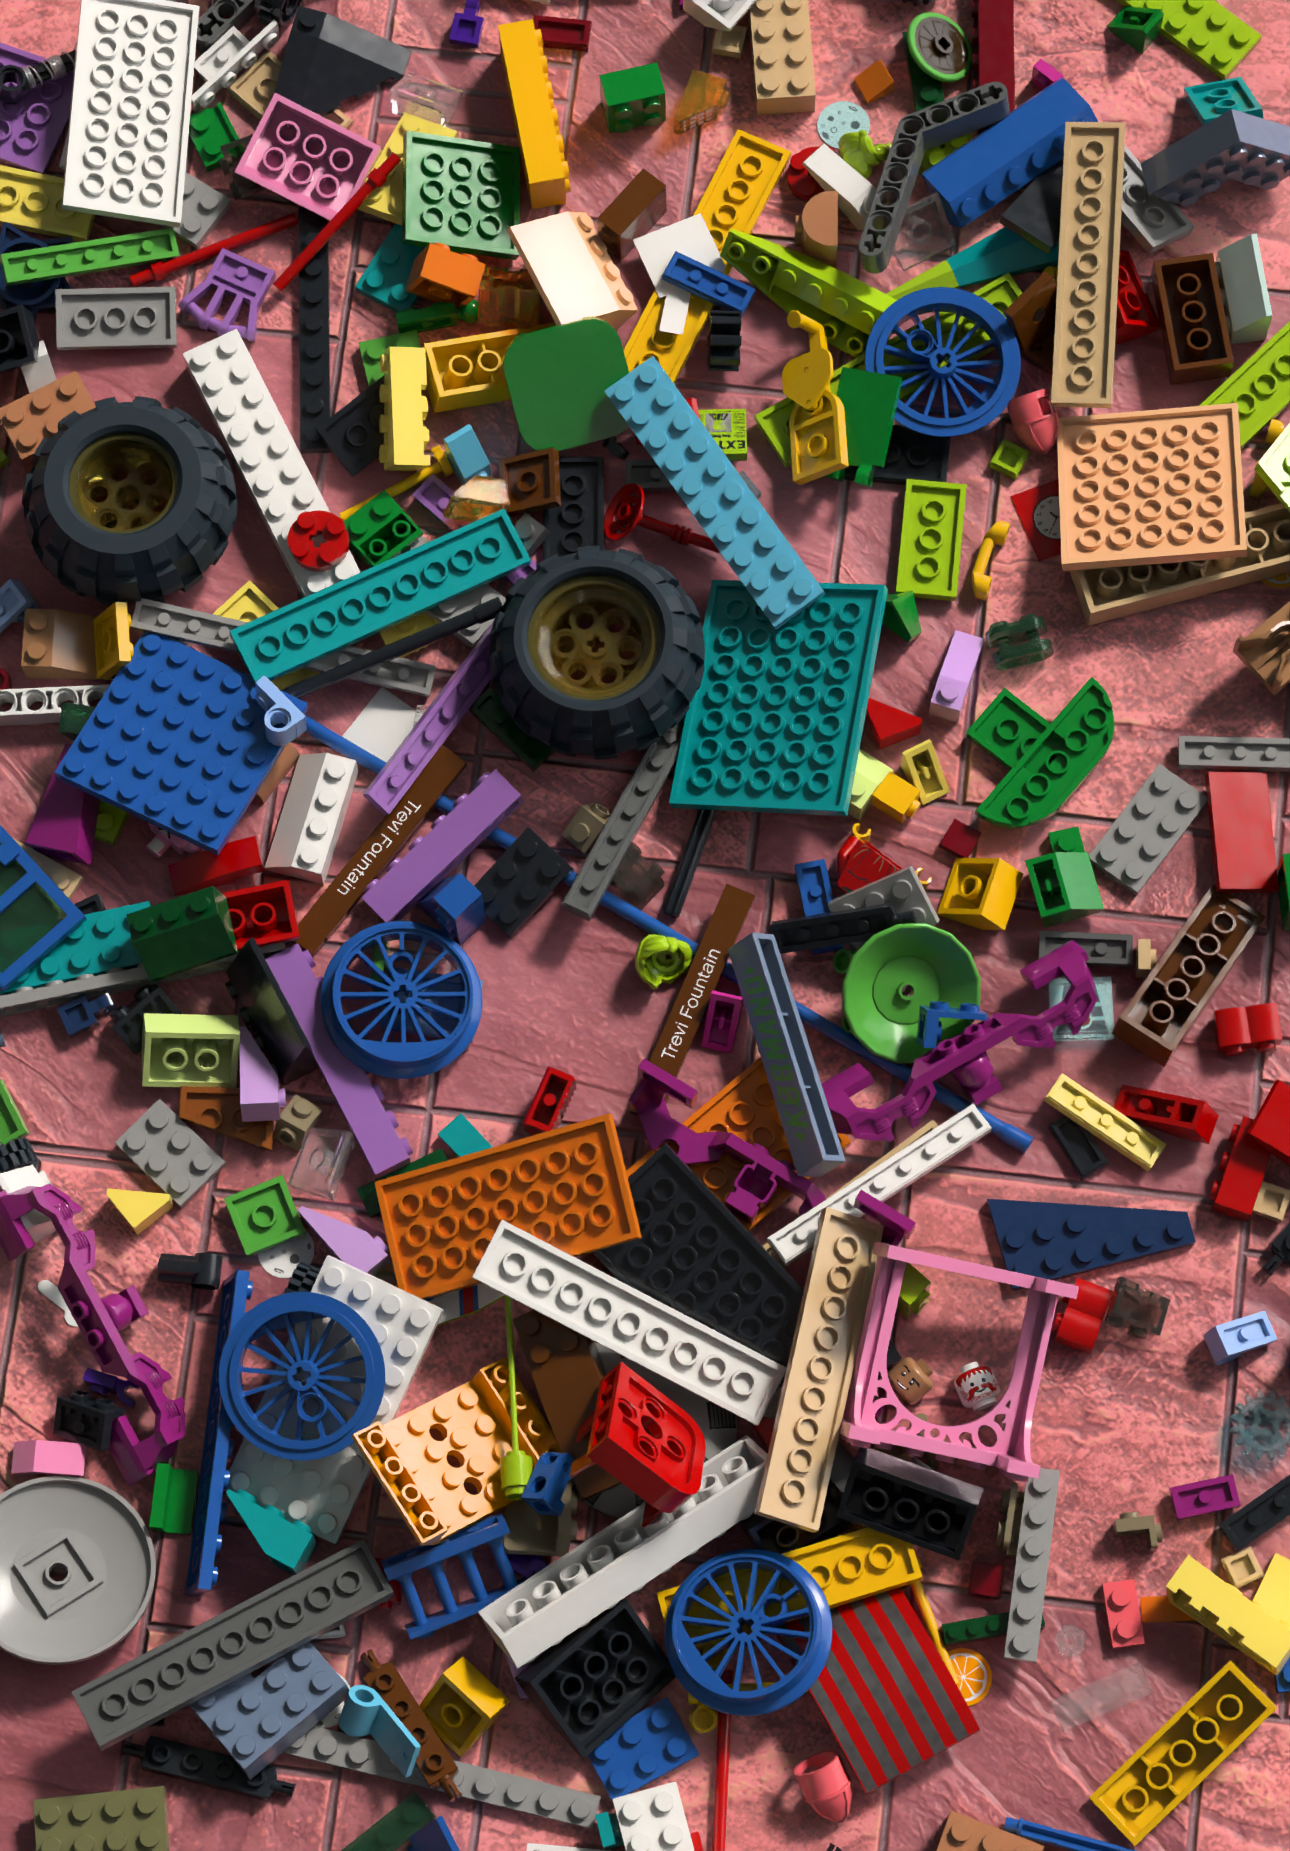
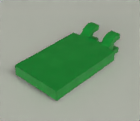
(869, 416)

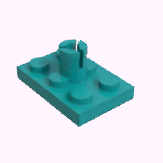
(1218, 97)

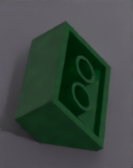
(183, 933)

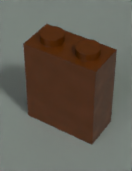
(632, 214)

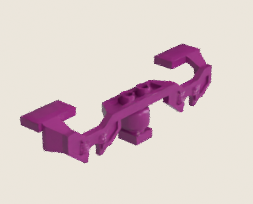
(966, 1052)
(761, 1172)
(100, 1325)

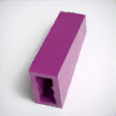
(65, 822)

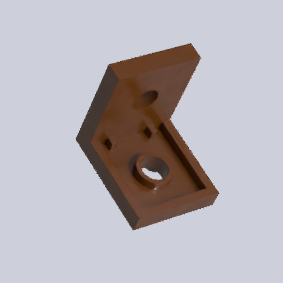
(1034, 322)

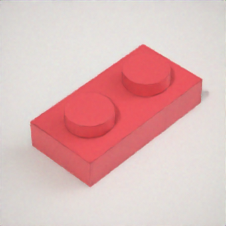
(1123, 1614)

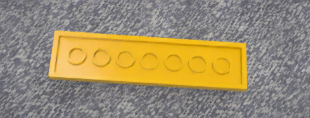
(843, 1567)

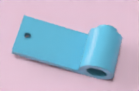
(369, 1714)

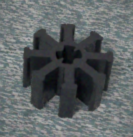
(724, 341)

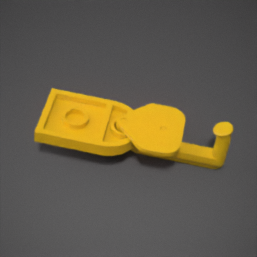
(818, 416)

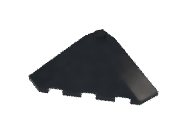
(335, 61)

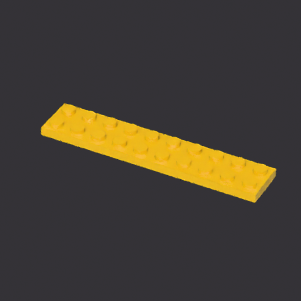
(730, 202)

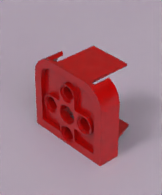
(657, 1468)

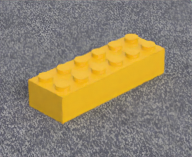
(534, 113)

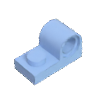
(13, 602)
(279, 710)
(1239, 1336)

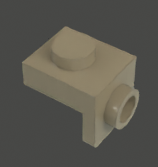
(586, 826)
(296, 1122)
(1132, 1524)

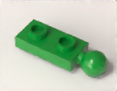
(436, 317)

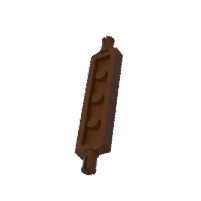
(433, 1758)

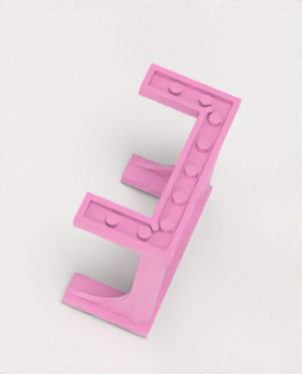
(1012, 1444)

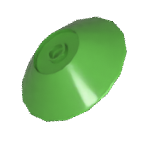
(899, 956)

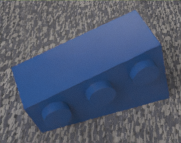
(455, 907)

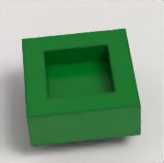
(1066, 840)

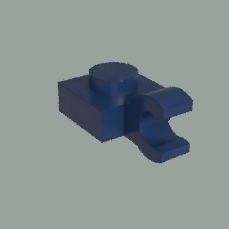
(81, 1014)

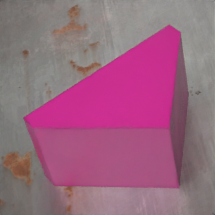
(722, 1021)

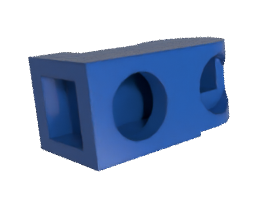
(548, 1483)

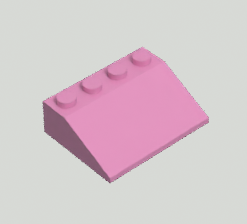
(307, 158)

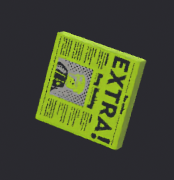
(728, 431)

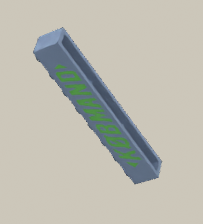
(786, 1055)

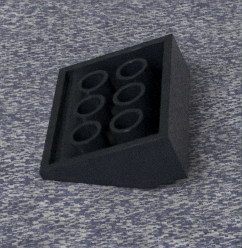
(269, 1014)
(597, 1677)

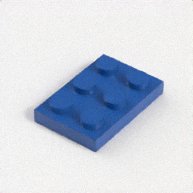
(643, 1750)

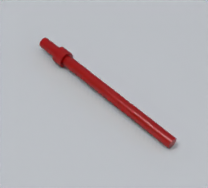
(376, 179)
(160, 270)
(722, 1773)

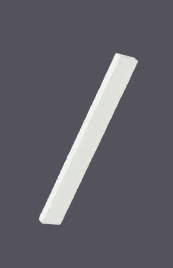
(885, 1179)

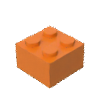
(445, 275)

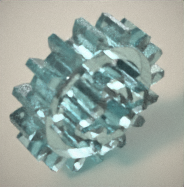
(1256, 1414)

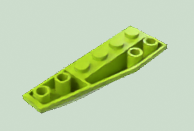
(809, 286)

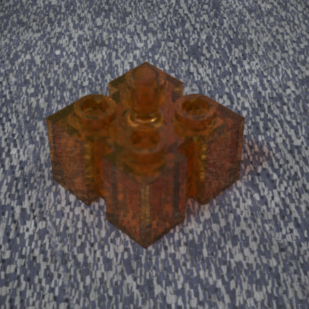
(508, 298)

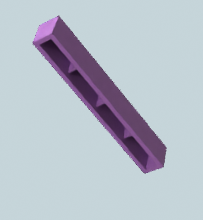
(347, 1082)

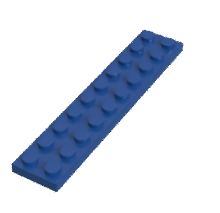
(216, 1449)

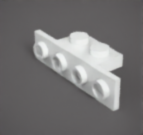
(228, 57)

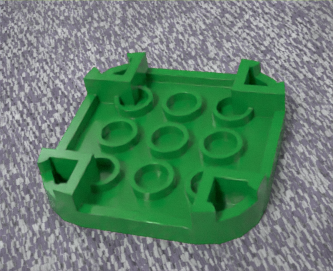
(561, 382)

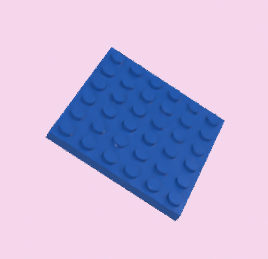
(176, 743)

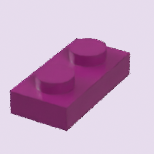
(1204, 1497)

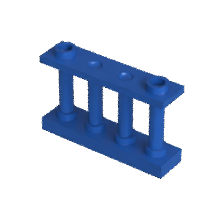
(431, 1557)

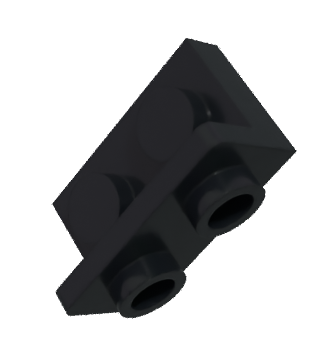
(128, 1020)
(85, 1419)

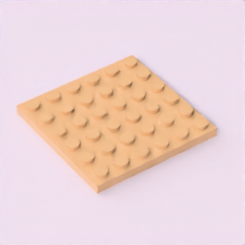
(1150, 487)

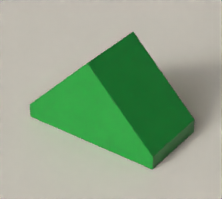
(1137, 26)

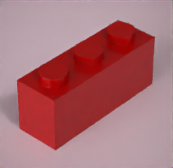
(1242, 1174)

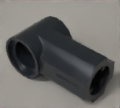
(200, 1271)

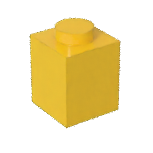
(896, 798)

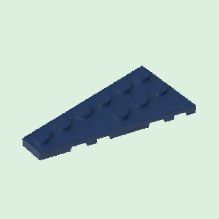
(1075, 1239)

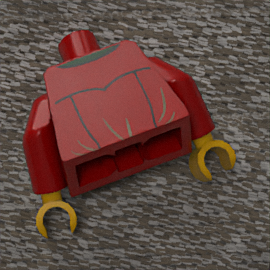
(862, 863)

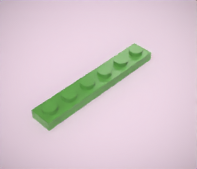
(88, 256)

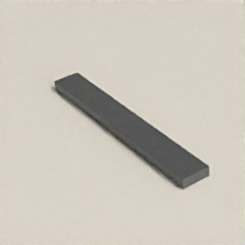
(623, 824)

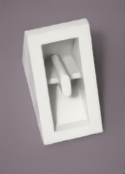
(39, 373)

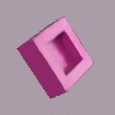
(1044, 75)

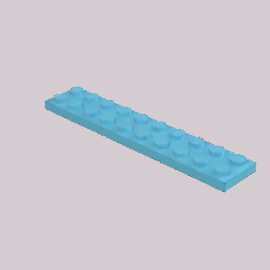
(715, 492)

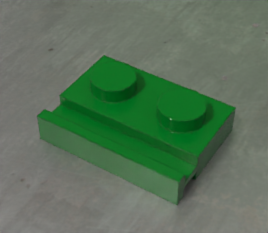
(208, 132)

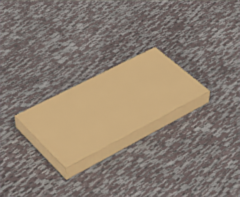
(257, 85)

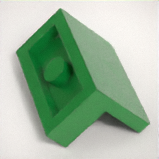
(173, 1500)

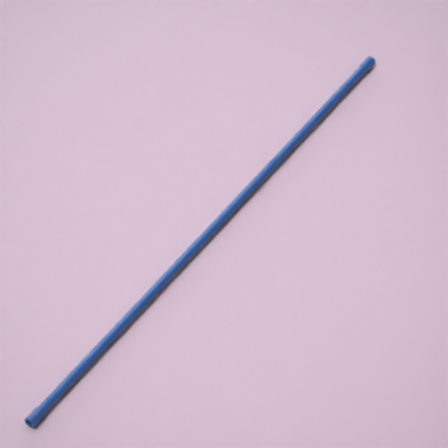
(1006, 1132)

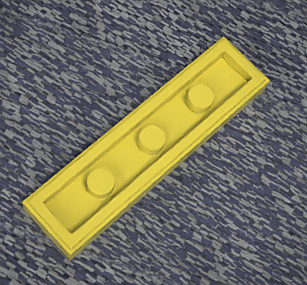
(1105, 1122)

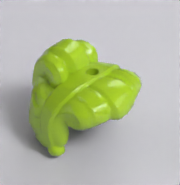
(860, 153)
(654, 965)

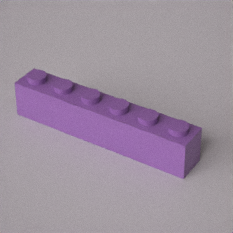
(442, 848)

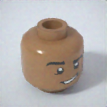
(910, 1380)

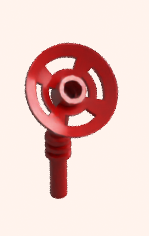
(633, 516)

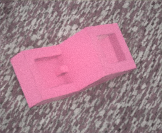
(48, 1458)

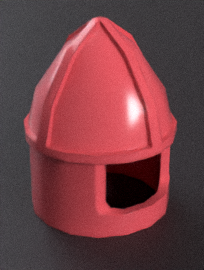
(1034, 420)
(827, 1789)

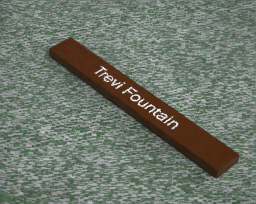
(379, 849)
(700, 981)

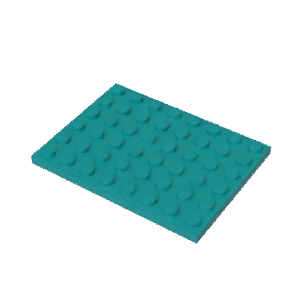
(780, 706)

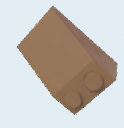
(58, 645)

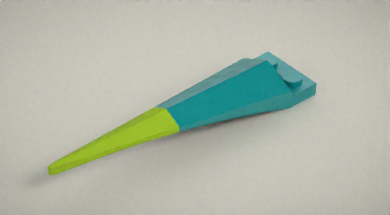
(982, 262)

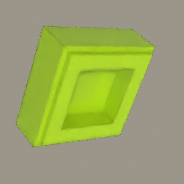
(1009, 459)

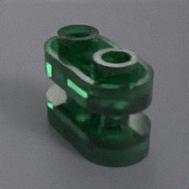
(1029, 629)

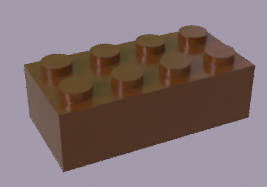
(1192, 318)

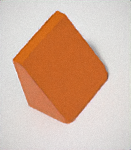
(874, 82)

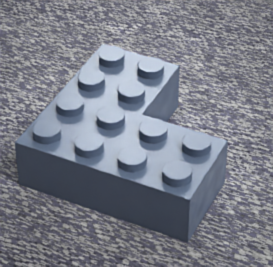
(1224, 149)
(269, 1713)

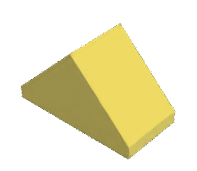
(924, 771)
(139, 1207)

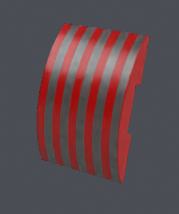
(884, 1689)

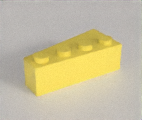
(403, 409)
(1230, 1614)

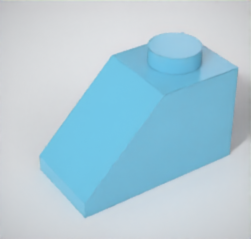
(466, 455)

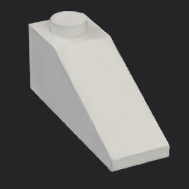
(835, 174)

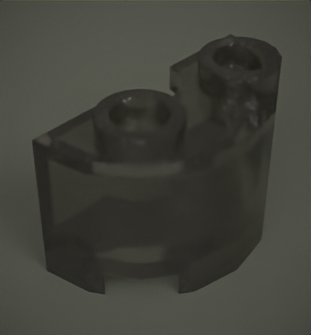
(232, 155)
(637, 878)
(1136, 1309)

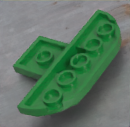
(1042, 757)

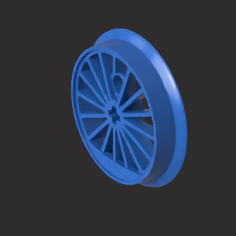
(961, 303)
(401, 1058)
(285, 1312)
(693, 1669)

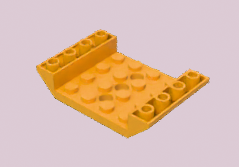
(476, 1432)

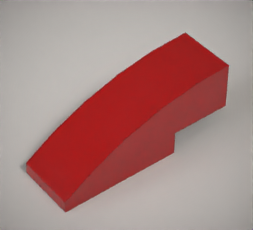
(207, 869)

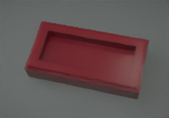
(564, 32)

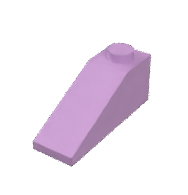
(956, 676)
(258, 1083)
(347, 1242)

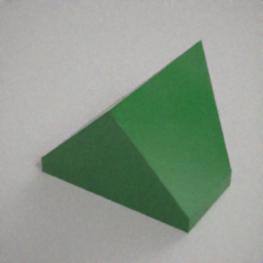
(902, 615)

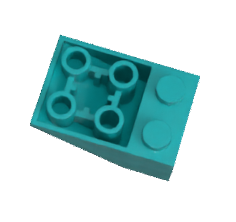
(284, 1543)

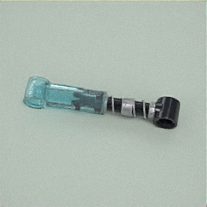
(27, 78)

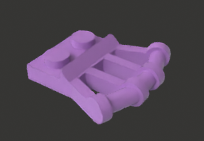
(238, 278)

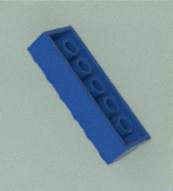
(1007, 154)

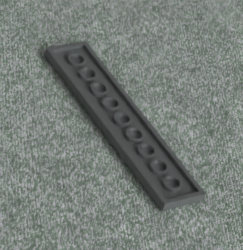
(232, 1644)

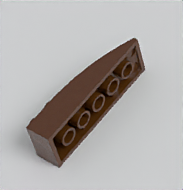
(1187, 975)
(568, 1381)

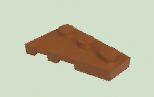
(220, 1112)

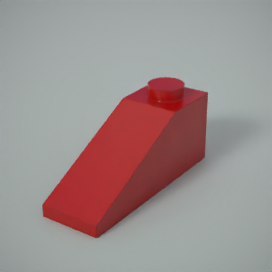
(1168, 1113)

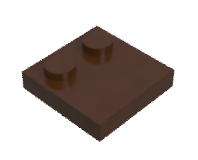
(532, 481)

